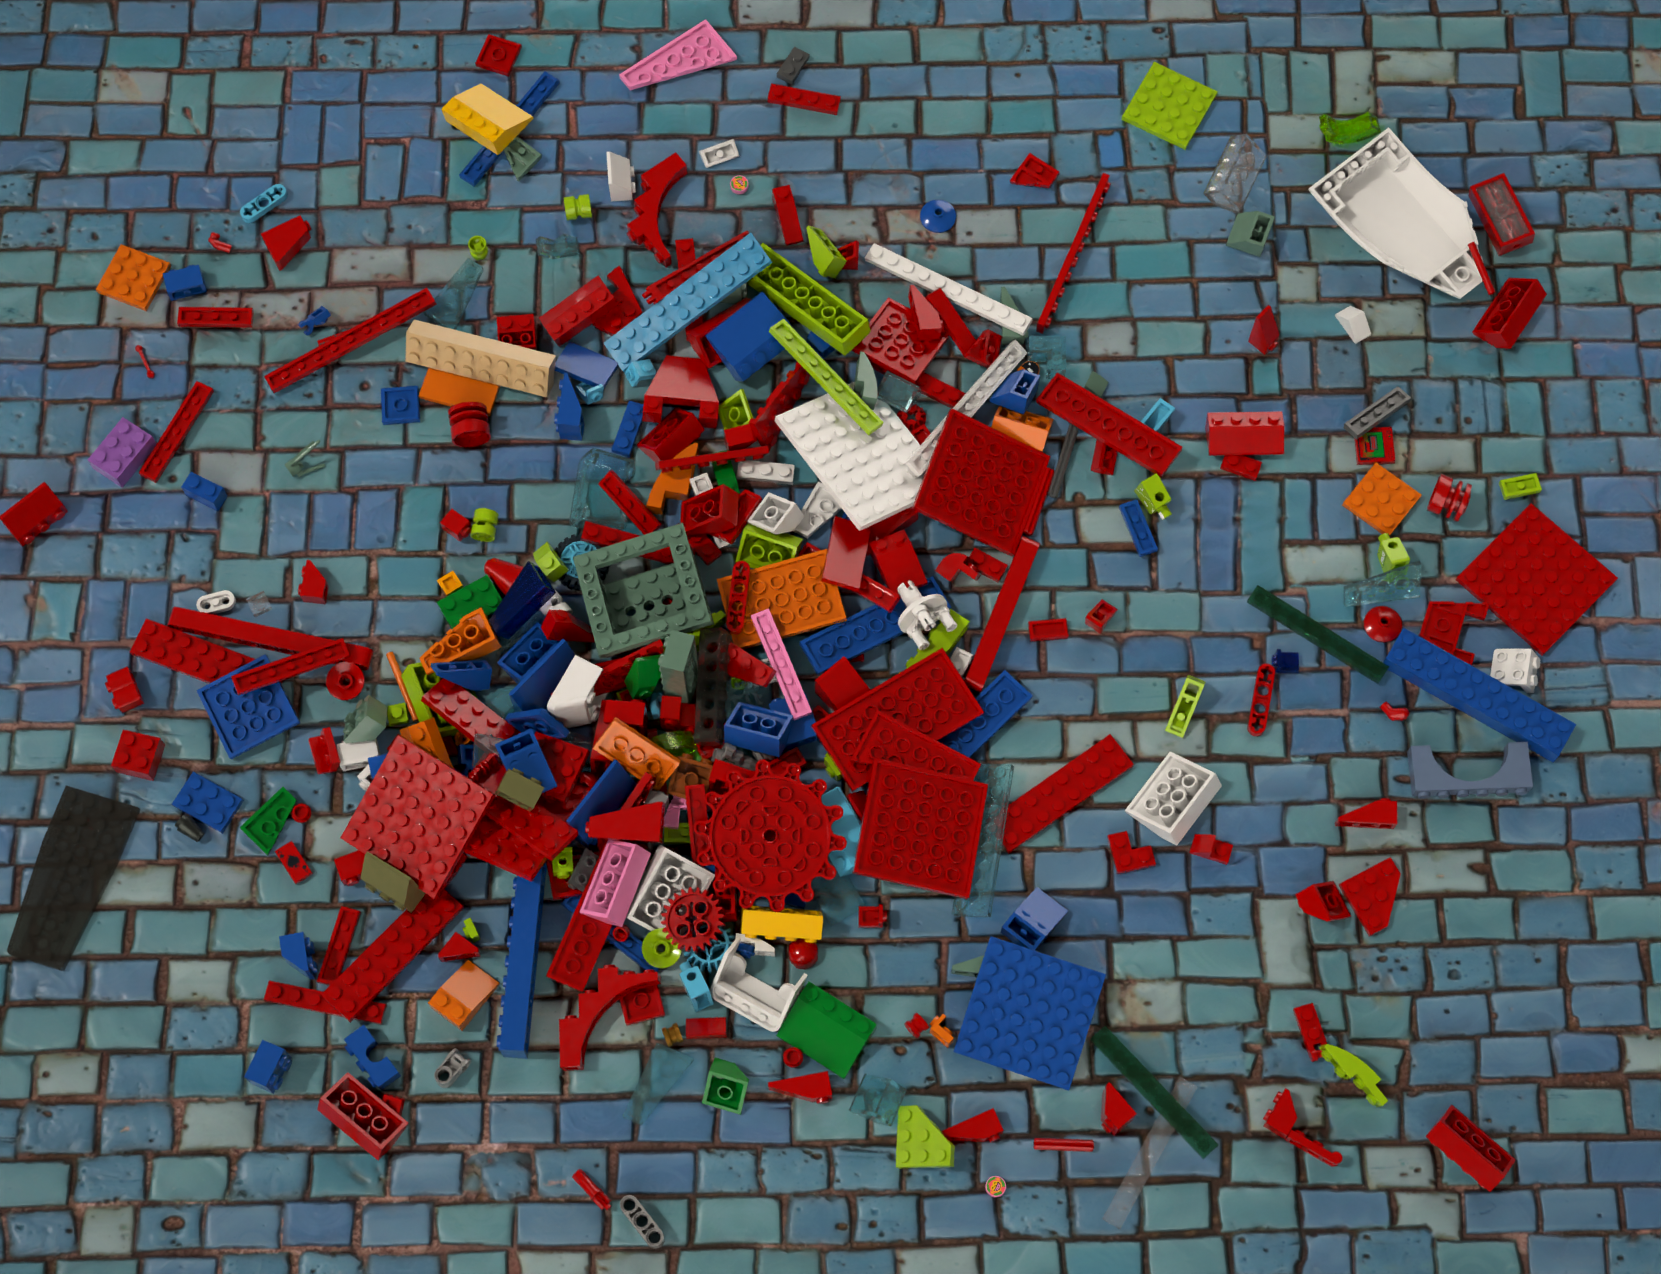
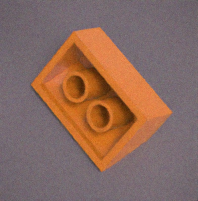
(1027, 428)
(427, 736)

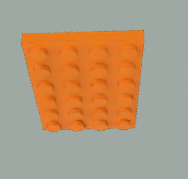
(791, 593)

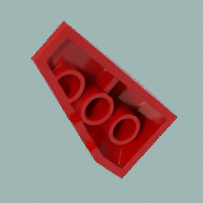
(892, 525)

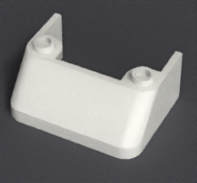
(574, 696)
(751, 996)

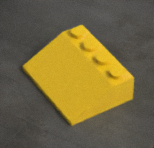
(486, 117)

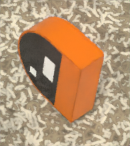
(1030, 366)

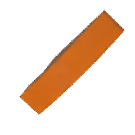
(672, 484)

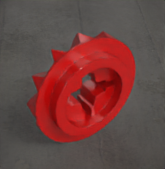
(911, 424)

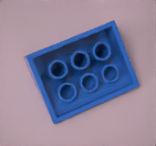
(745, 338)
(542, 680)
(605, 796)

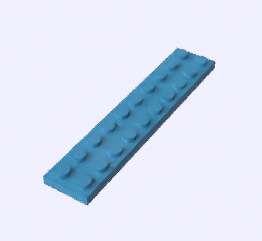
(688, 302)

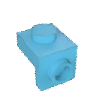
(640, 371)
(589, 393)

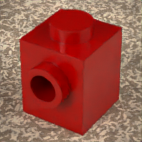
(456, 525)

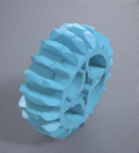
(718, 945)

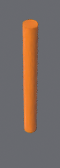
(397, 673)

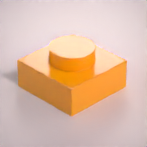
(450, 583)

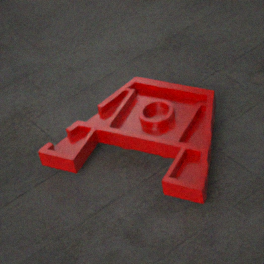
(626, 310)
(1444, 622)

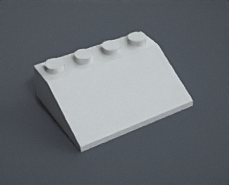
(1174, 797)
(662, 878)

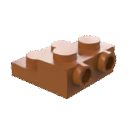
(689, 773)

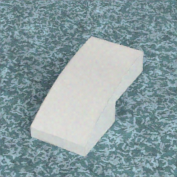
(761, 947)

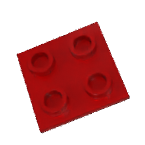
(488, 773)

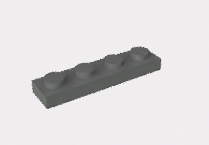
(1377, 412)

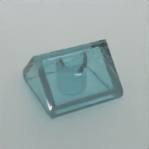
(898, 392)

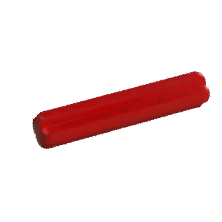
(1063, 1144)

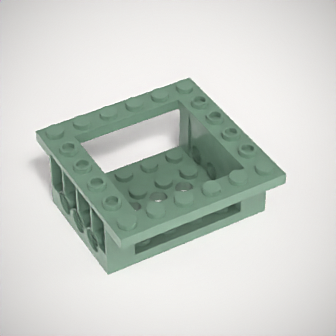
(610, 602)

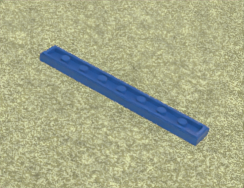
(529, 103)

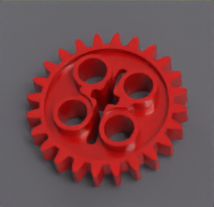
(710, 917)

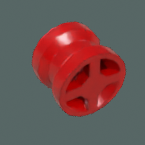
(916, 1025)

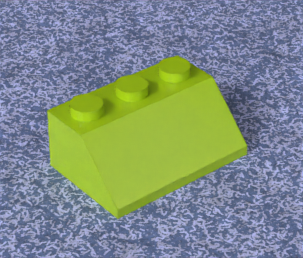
(765, 548)

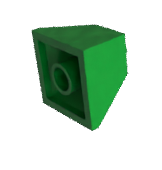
(643, 677)
(725, 1086)

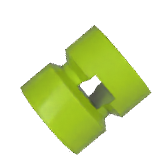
(577, 207)
(484, 526)

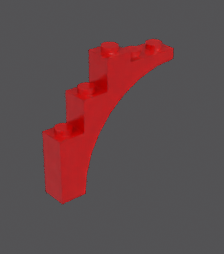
(656, 184)
(612, 986)

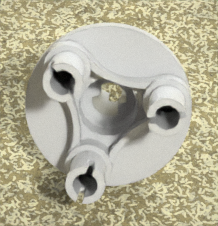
(922, 613)

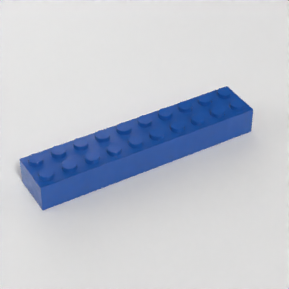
(1479, 695)
(521, 965)

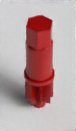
(592, 1190)

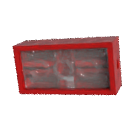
(1501, 214)

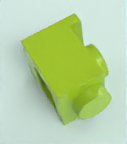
(566, 870)

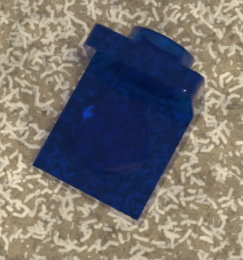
(1285, 662)

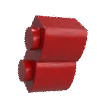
(124, 690)

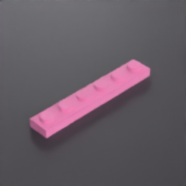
(782, 664)

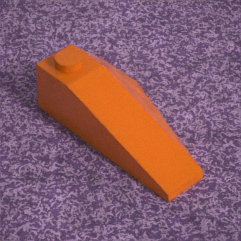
(464, 642)

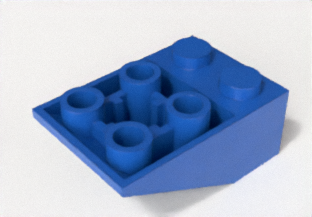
(569, 418)
(526, 755)
(1033, 920)

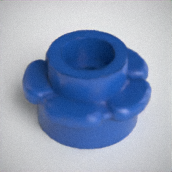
(746, 950)

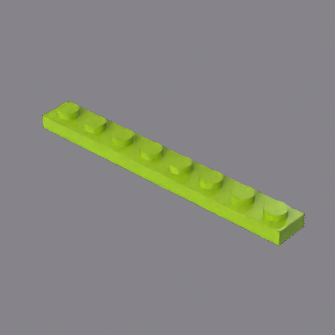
(826, 377)

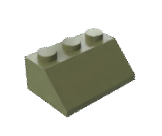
(390, 883)

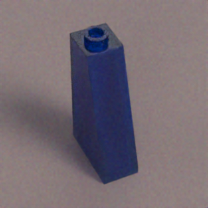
(522, 601)

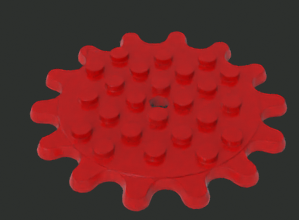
(739, 831)

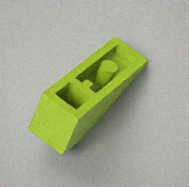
(824, 253)
(1185, 706)

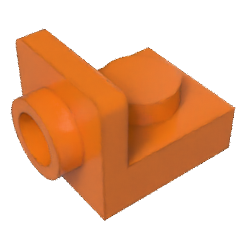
(943, 1034)

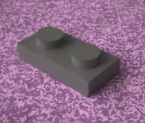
(793, 65)

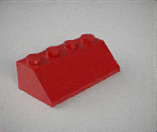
(578, 311)
(1510, 312)
(699, 341)
(1245, 433)
(362, 1116)
(1470, 1148)

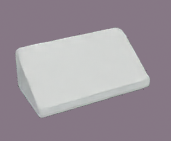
(719, 153)

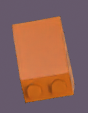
(463, 994)

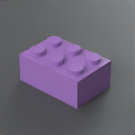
(122, 452)

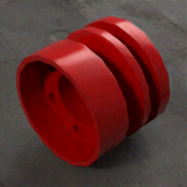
(469, 424)
(1449, 497)

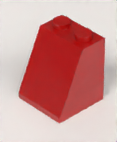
(840, 685)

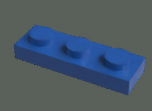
(628, 429)
(1138, 528)

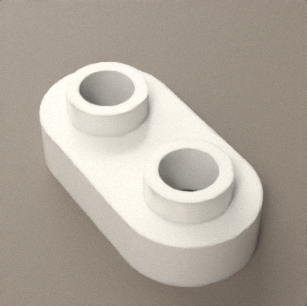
(216, 601)

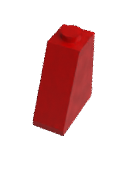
(286, 240)

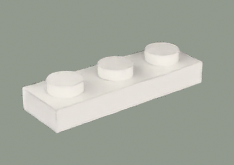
(766, 472)

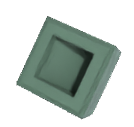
(1096, 384)

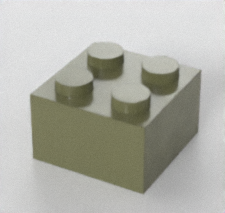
(519, 789)

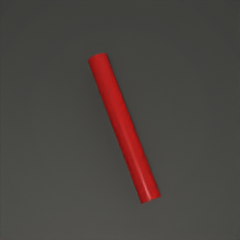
(1481, 268)

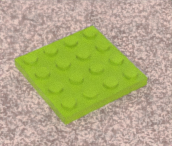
(1169, 105)

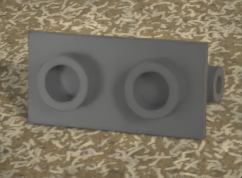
(583, 870)

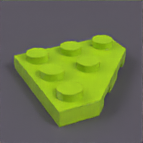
(921, 1141)

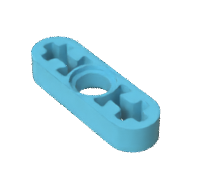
(263, 210)

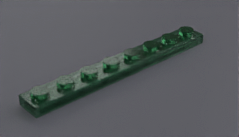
(1317, 634)
(1154, 1092)

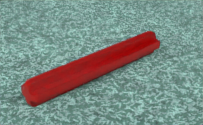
(1039, 502)

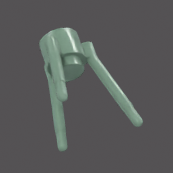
(295, 466)

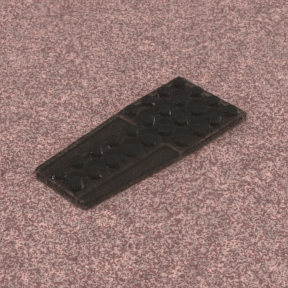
(70, 875)

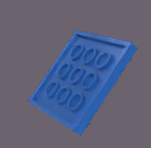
(250, 717)

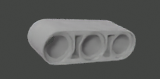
(638, 1212)

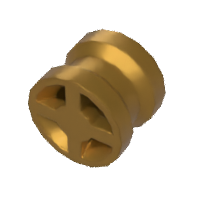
(672, 1035)

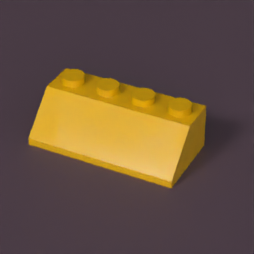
(787, 923)

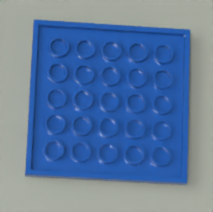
(1029, 1013)

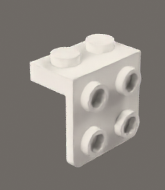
(1516, 668)

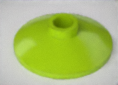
(651, 953)

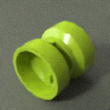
(478, 247)

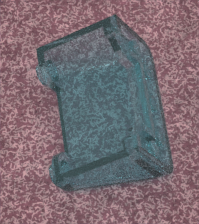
(589, 499)

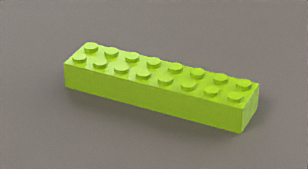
(810, 303)

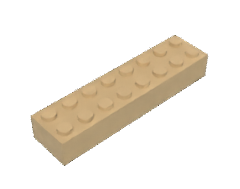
(480, 358)

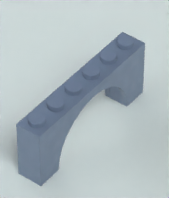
(1431, 780)

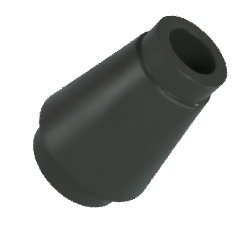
(189, 827)

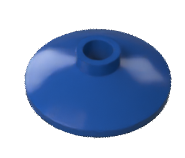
(934, 222)

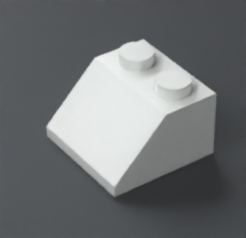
(620, 177)
(776, 515)

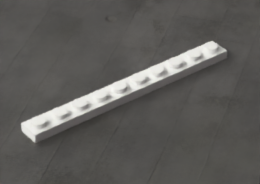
(954, 291)
(970, 401)

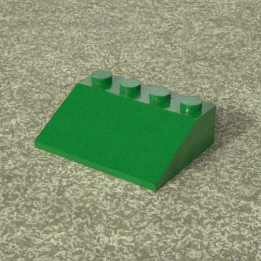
(826, 1030)

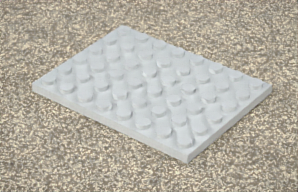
(857, 469)

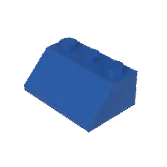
(526, 653)
(758, 729)

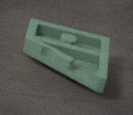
(521, 157)

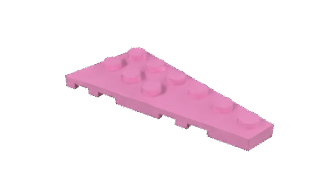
(690, 52)

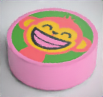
(739, 184)
(995, 1186)

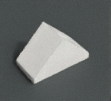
(1354, 323)

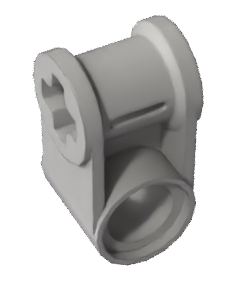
(452, 1067)

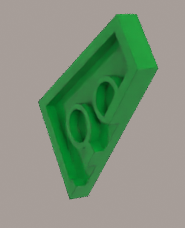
(269, 820)

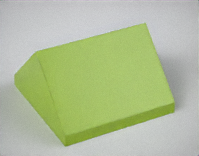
(735, 410)

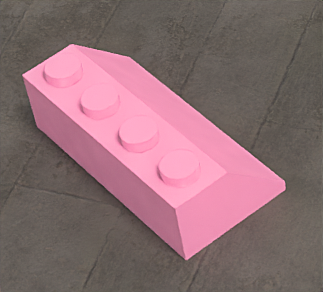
(615, 882)

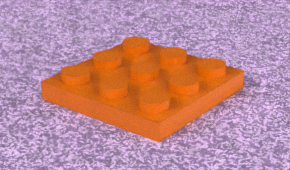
(133, 277)
(1381, 499)

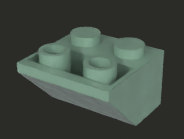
(1250, 232)
(366, 721)

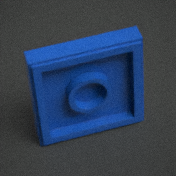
(400, 405)

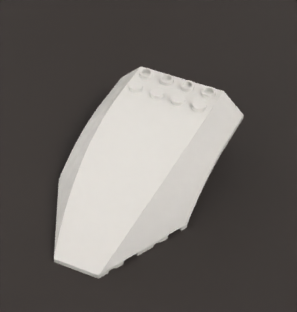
(1402, 215)

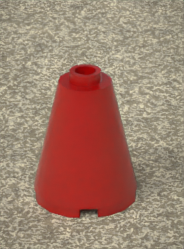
(502, 573)

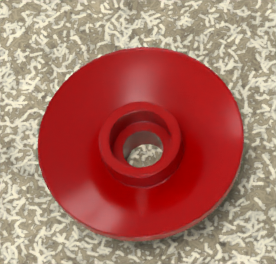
(1382, 632)
(336, 677)

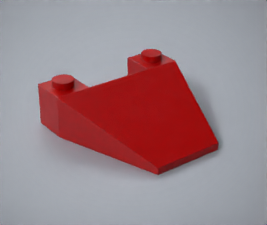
(682, 383)

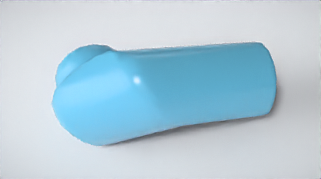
(654, 704)

